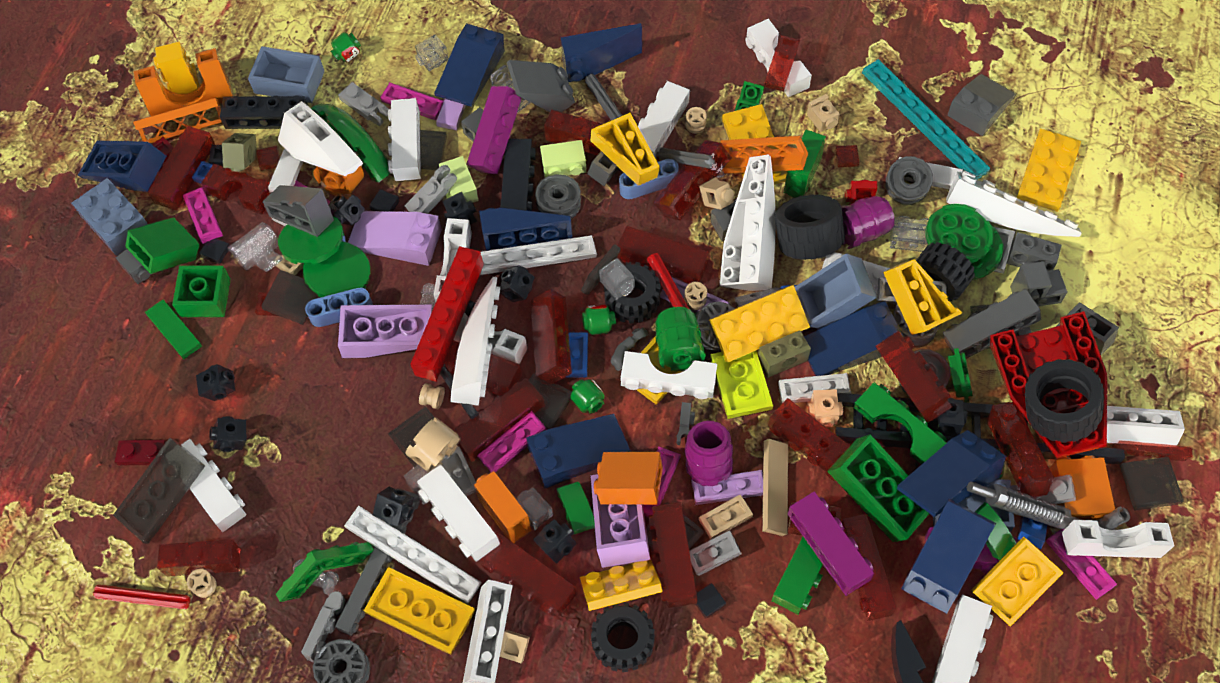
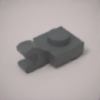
(686, 419)

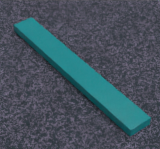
(925, 119)

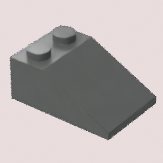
(541, 84)
(980, 104)

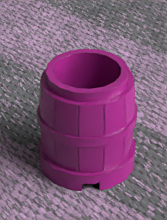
(866, 220)
(709, 453)

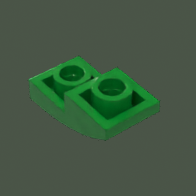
(750, 96)
(576, 507)
(1000, 539)

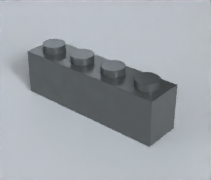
(974, 333)

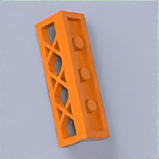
(176, 113)
(782, 159)

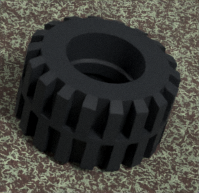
(947, 265)
(641, 306)
(616, 617)

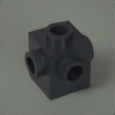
(346, 208)
(459, 208)
(516, 283)
(215, 382)
(953, 420)
(228, 434)
(393, 506)
(556, 540)

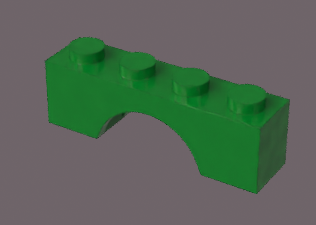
(878, 405)

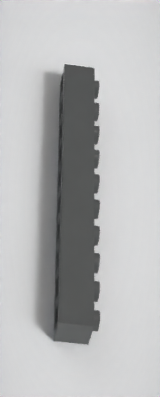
(368, 583)

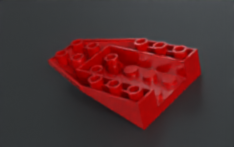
(1022, 354)

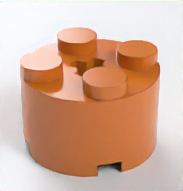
(338, 183)

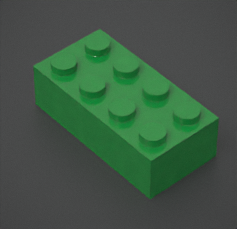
(872, 482)

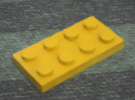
(750, 124)
(1049, 170)
(759, 323)
(419, 610)

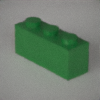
(799, 579)

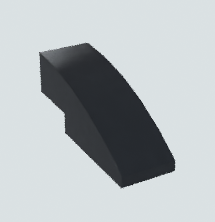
(905, 657)

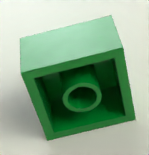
(201, 291)

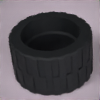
(809, 227)
(1067, 375)

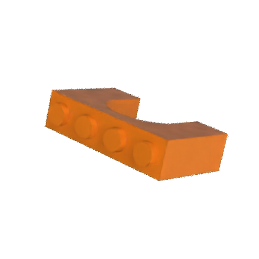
(161, 100)

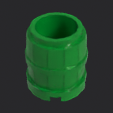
(678, 339)

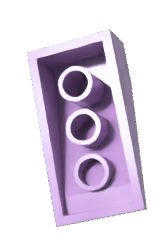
(397, 235)
(381, 329)
(619, 532)

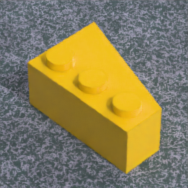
(176, 68)
(626, 148)
(918, 297)

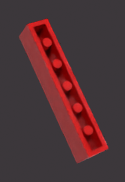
(447, 314)

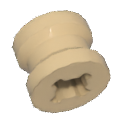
(692, 117)
(696, 290)
(431, 395)
(197, 578)

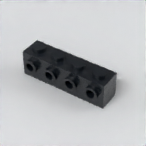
(257, 111)

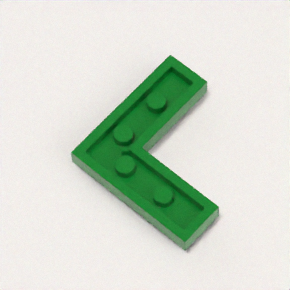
(317, 562)

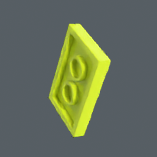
(742, 385)

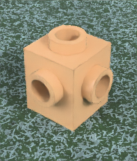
(825, 407)

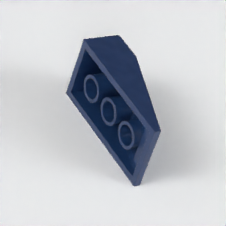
(599, 50)
(470, 64)
(124, 163)
(515, 227)
(850, 339)
(574, 448)
(950, 470)
(948, 556)

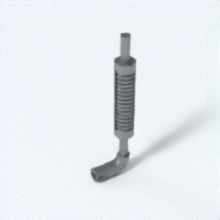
(1039, 509)

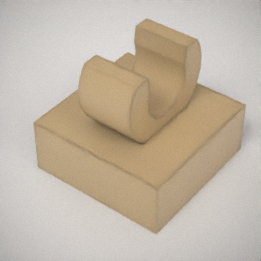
(514, 646)

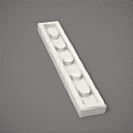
(538, 254)
(413, 555)

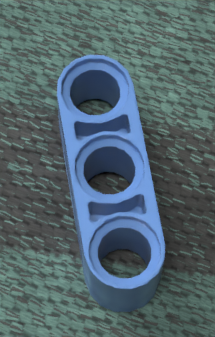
(656, 184)
(328, 304)

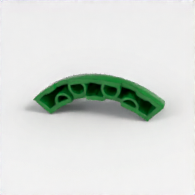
(356, 138)

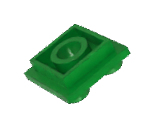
(960, 375)

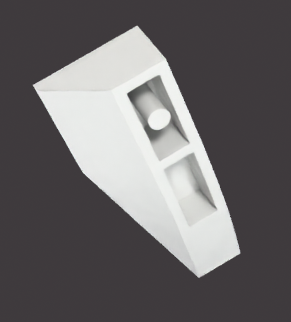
(315, 142)
(1006, 208)
(751, 231)
(474, 349)

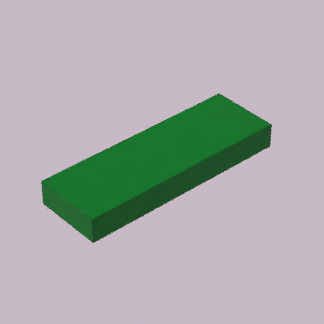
(173, 329)

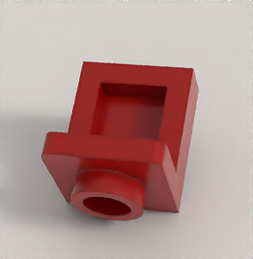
(860, 190)

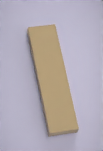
(775, 487)

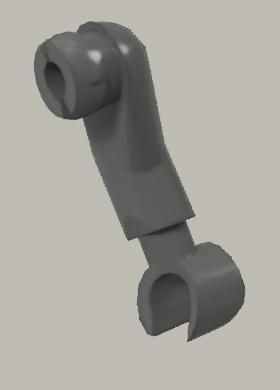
(626, 345)

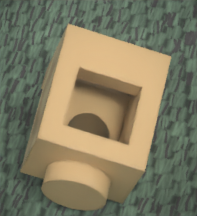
(823, 113)
(722, 192)

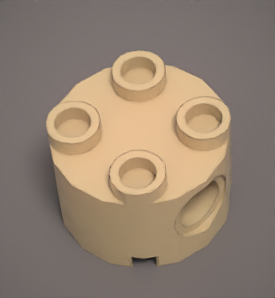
(433, 444)

